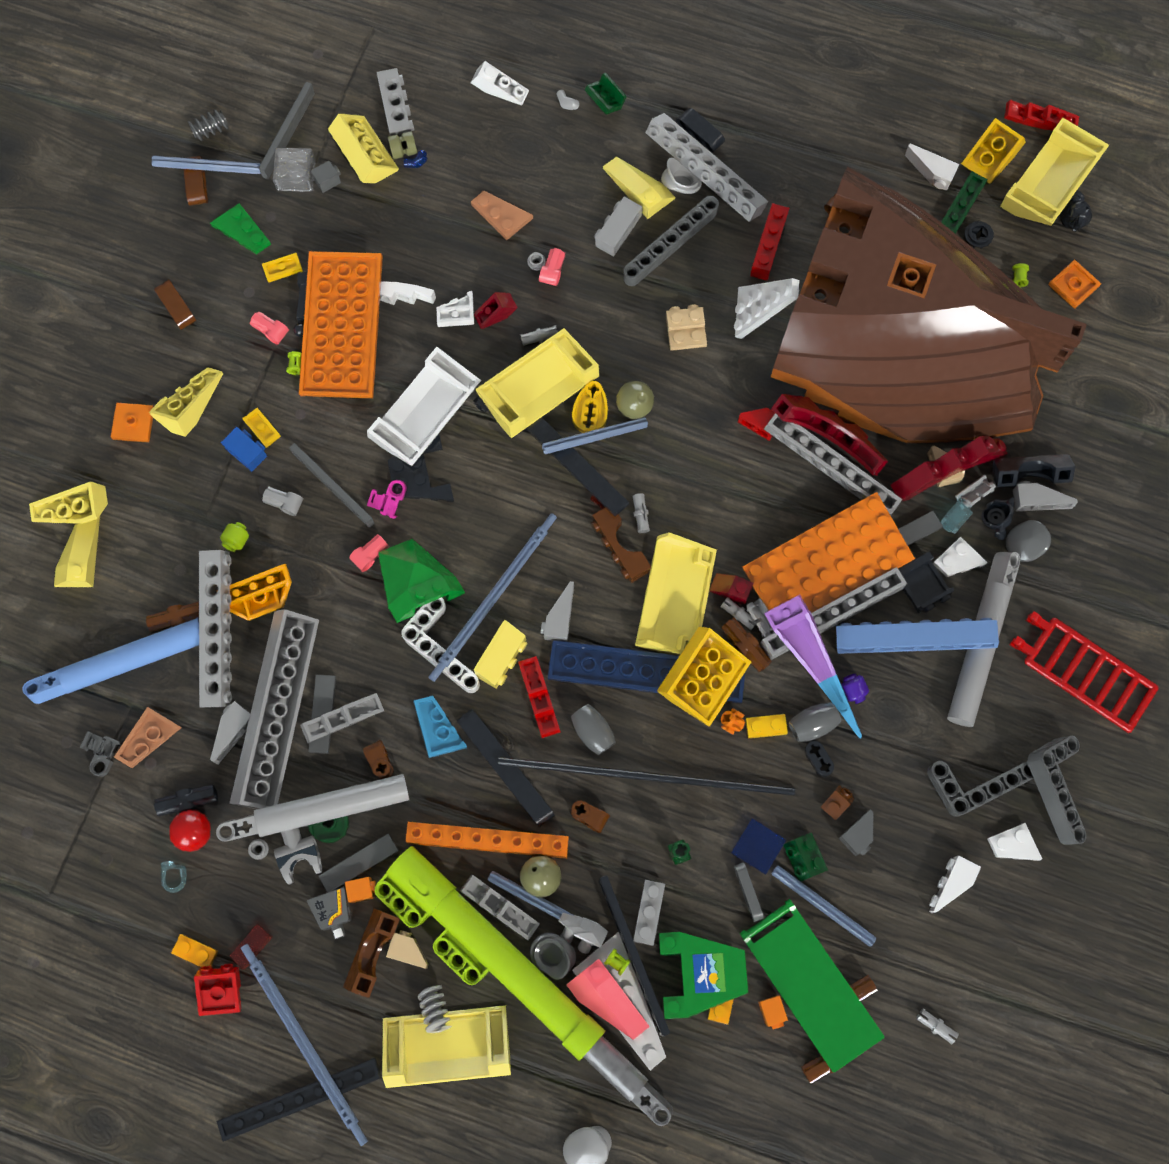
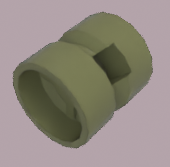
(396, 146)

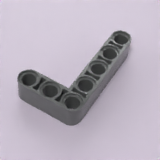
(1054, 790)
(982, 791)

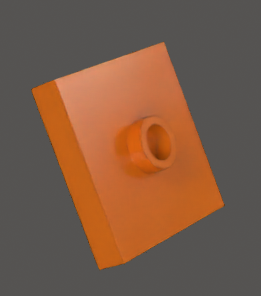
(1074, 284)
(132, 422)

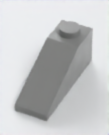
(1038, 497)
(558, 618)
(230, 730)

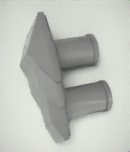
(583, 928)

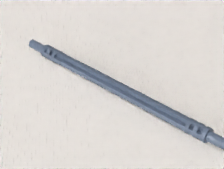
(452, 651)
(304, 1045)

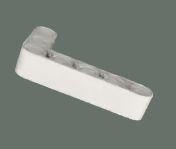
(435, 649)

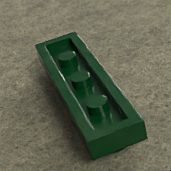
(964, 201)

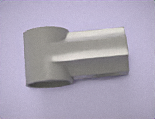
(286, 502)

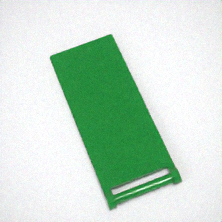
(813, 988)

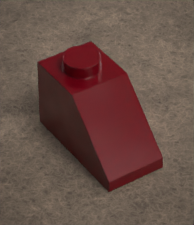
(495, 309)
(731, 587)

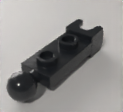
(302, 283)

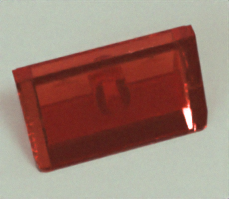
(256, 940)

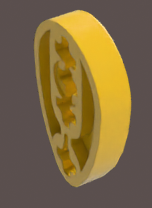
(581, 408)

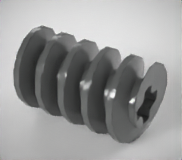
(208, 125)

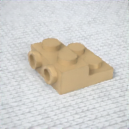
(686, 327)

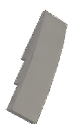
(342, 717)
(499, 907)

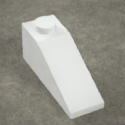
(933, 167)

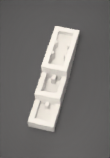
(406, 292)

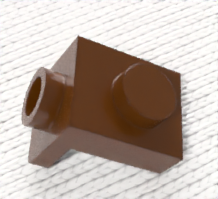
(838, 802)

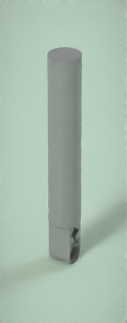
(978, 661)
(319, 808)

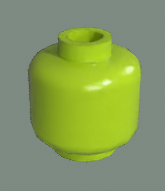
(234, 536)

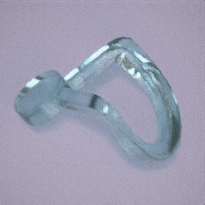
(170, 864)

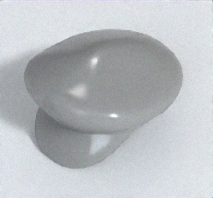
(680, 178)
(587, 1146)

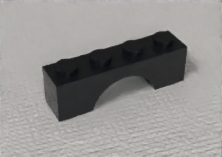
(1052, 467)

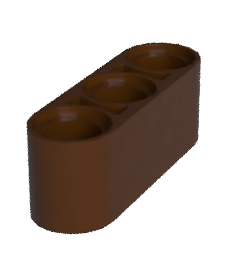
(195, 185)
(175, 304)

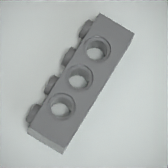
(391, 80)

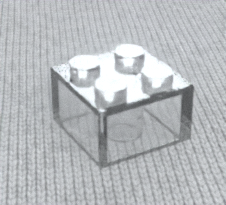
(293, 169)

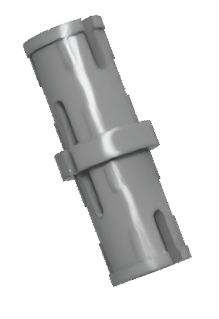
(538, 335)
(641, 513)
(739, 613)
(937, 1026)

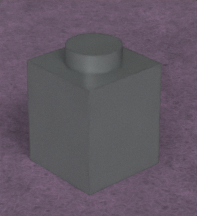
(326, 176)

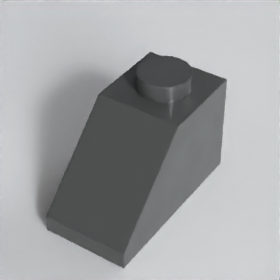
(859, 835)

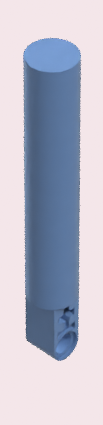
(113, 662)

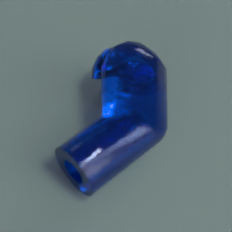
(418, 161)

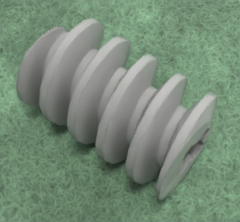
(433, 1010)

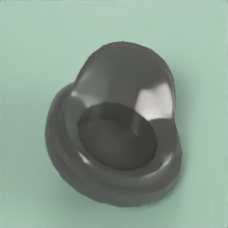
(1029, 540)
(552, 955)

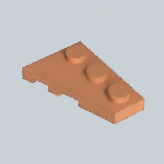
(500, 214)
(145, 737)

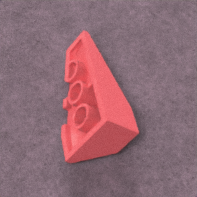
(603, 996)

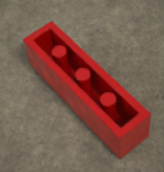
(769, 242)

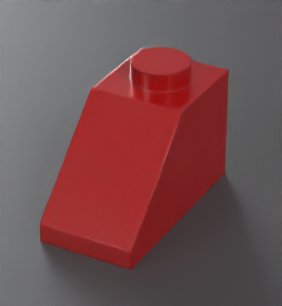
(757, 421)

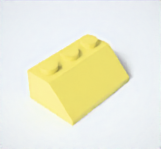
(500, 655)

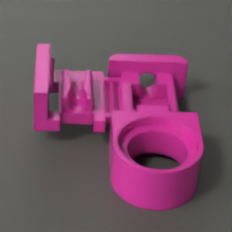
(387, 502)

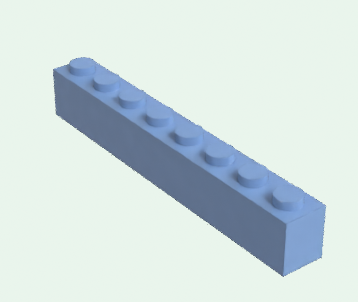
(917, 636)

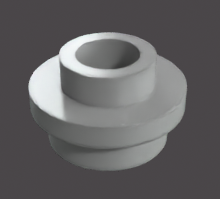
(536, 257)
(252, 849)

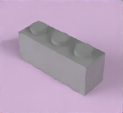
(618, 226)
(649, 912)

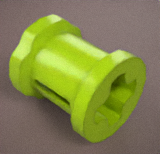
(1020, 274)
(294, 357)
(617, 962)

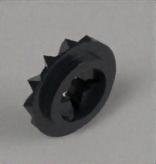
(986, 234)

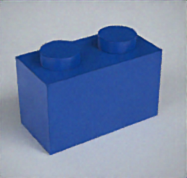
(244, 449)

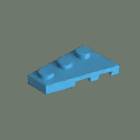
(436, 729)

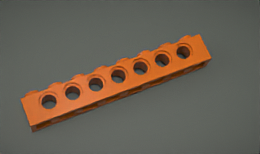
(487, 840)

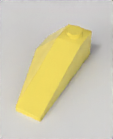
(639, 186)
(186, 406)
(71, 506)

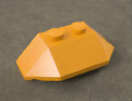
(260, 593)

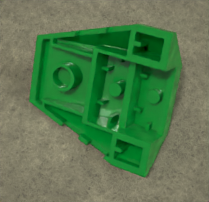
(414, 579)

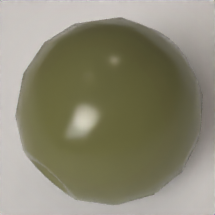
(635, 399)
(540, 876)

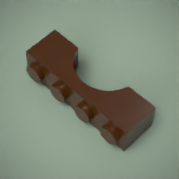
(633, 564)
(363, 969)

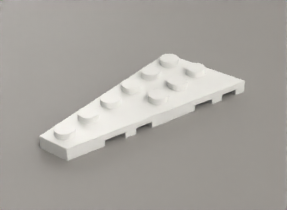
(761, 302)
(647, 1044)

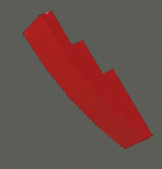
(1037, 116)
(539, 697)

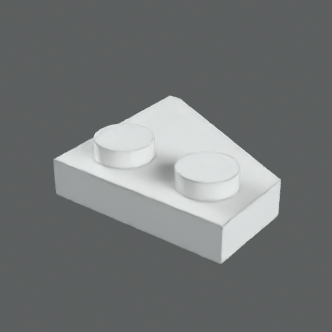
(456, 312)
(959, 558)
(1015, 844)

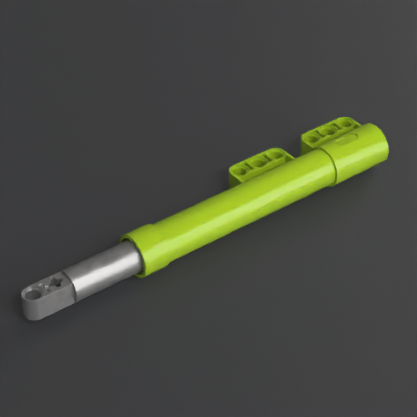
(486, 950)

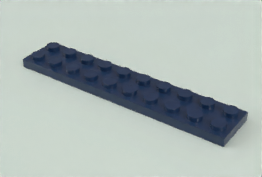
(615, 667)

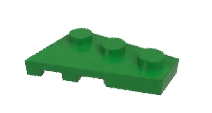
(241, 227)

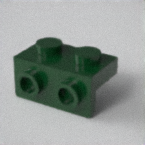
(606, 94)
(805, 857)

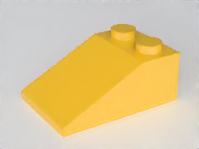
(994, 151)

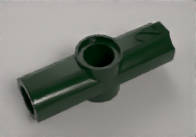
(679, 852)

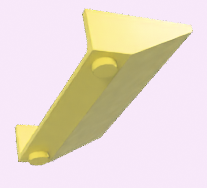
(675, 594)

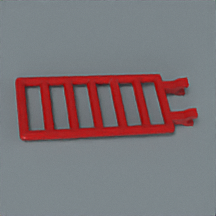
(1031, 652)

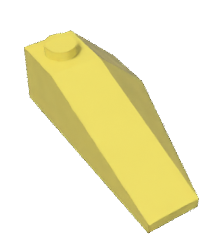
(78, 559)

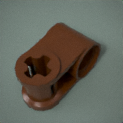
(378, 757)
(593, 818)

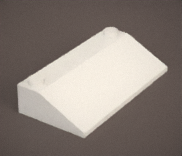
(424, 407)

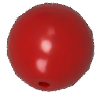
(190, 830)

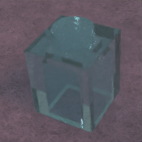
(956, 517)

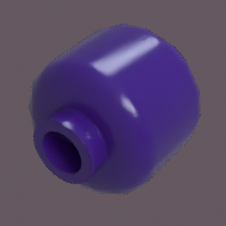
(855, 688)

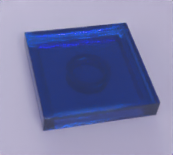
(758, 846)

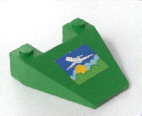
(710, 974)

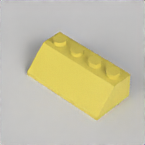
(362, 148)

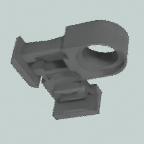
(105, 750)

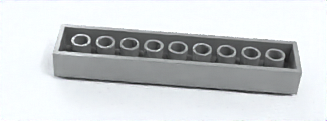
(274, 710)

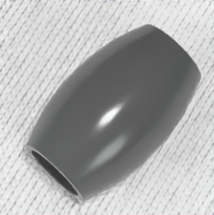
(814, 722)
(593, 729)

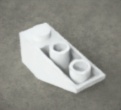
(498, 84)
(959, 878)

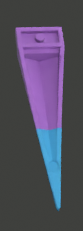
(800, 634)

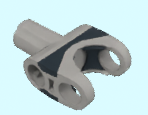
(296, 850)

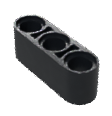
(701, 129)

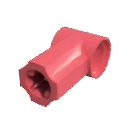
(551, 271)
(272, 329)
(365, 556)

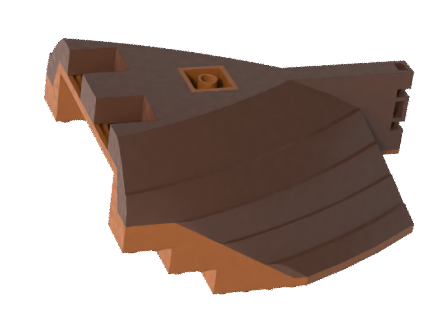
(916, 327)

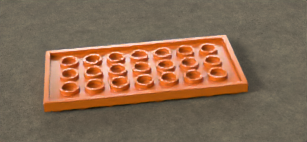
(340, 324)
(831, 557)

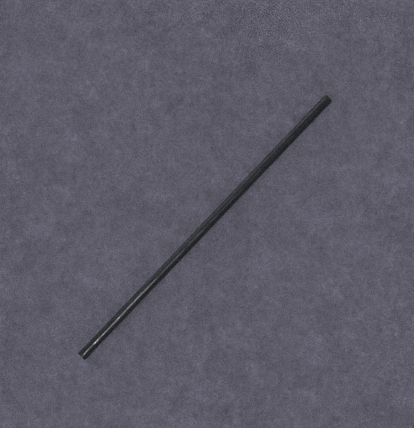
(646, 776)

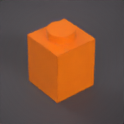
(360, 889)
(773, 1012)

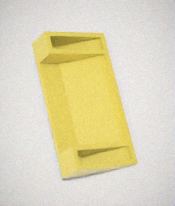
(1054, 174)
(538, 382)
(468, 1050)

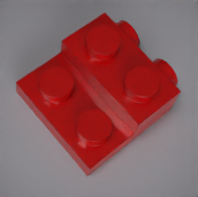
(218, 990)

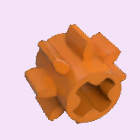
(732, 721)

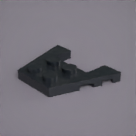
(417, 477)

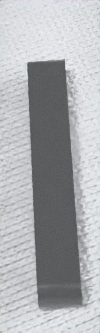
(673, 233)

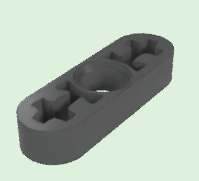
(748, 892)

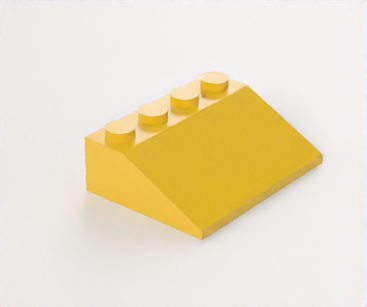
(704, 675)

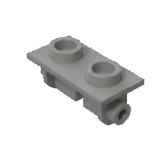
(974, 491)
(757, 612)

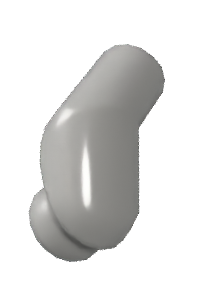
(566, 102)

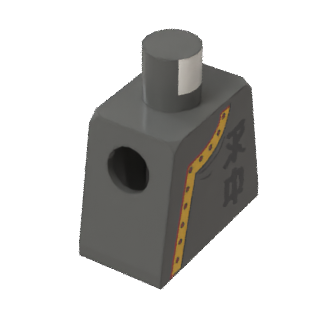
(331, 911)

